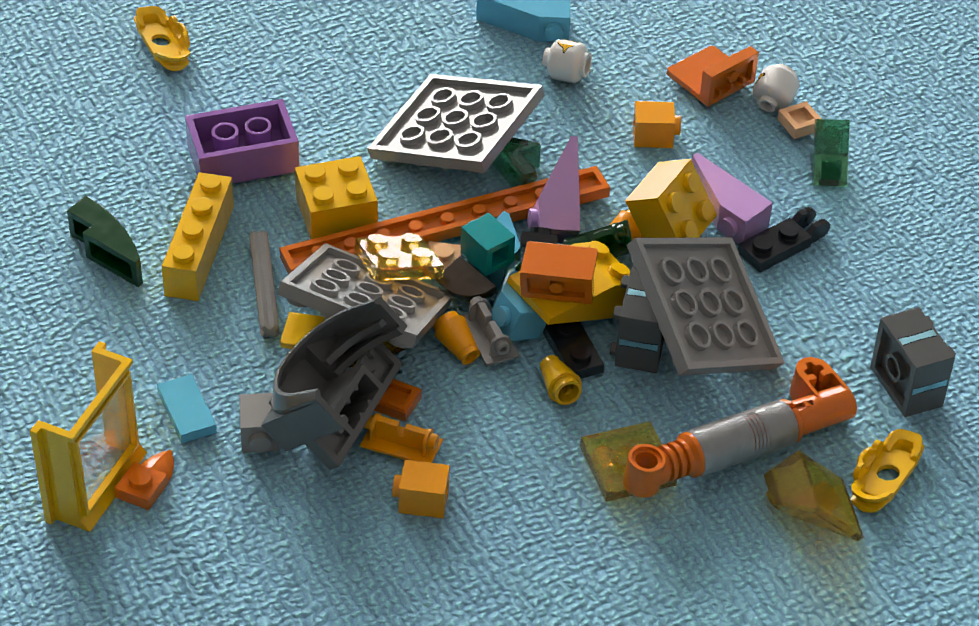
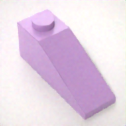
(559, 200)
(738, 207)

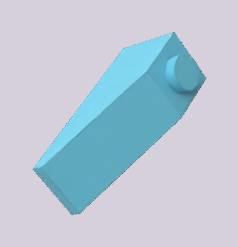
(529, 18)

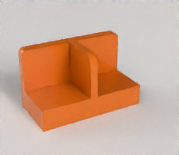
(558, 272)

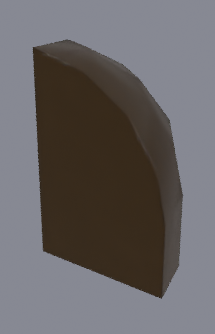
(465, 281)

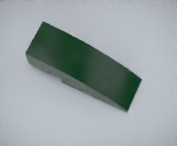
(105, 240)

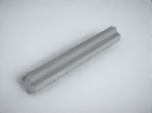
(264, 284)

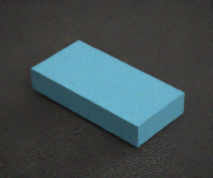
(186, 408)

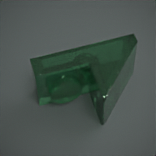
(830, 152)
(519, 161)

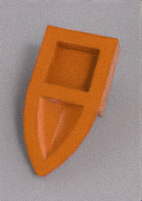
(146, 481)

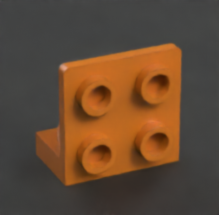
(714, 75)

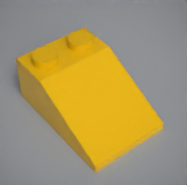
(607, 292)

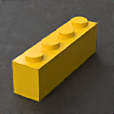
(198, 236)

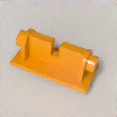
(405, 442)

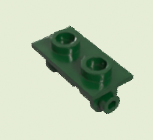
(613, 236)

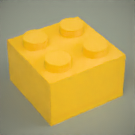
(335, 196)
(671, 202)

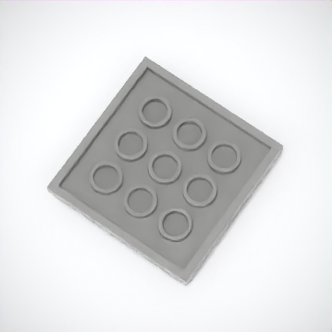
(456, 122)
(339, 280)
(705, 305)

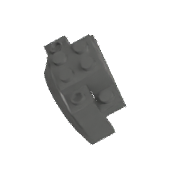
(322, 401)

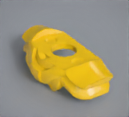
(153, 24)
(898, 452)

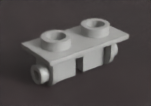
(491, 342)

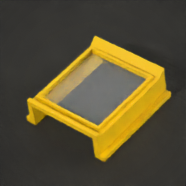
(85, 464)

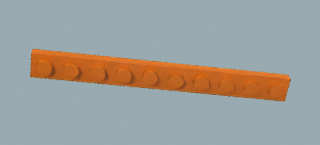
(446, 220)

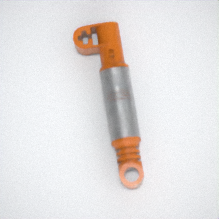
(817, 402)

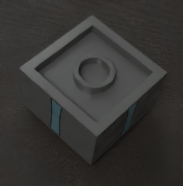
(639, 336)
(912, 361)

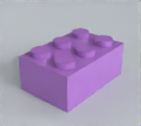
(243, 141)

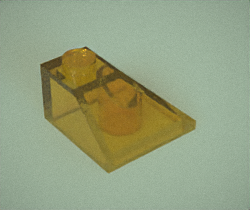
(812, 495)

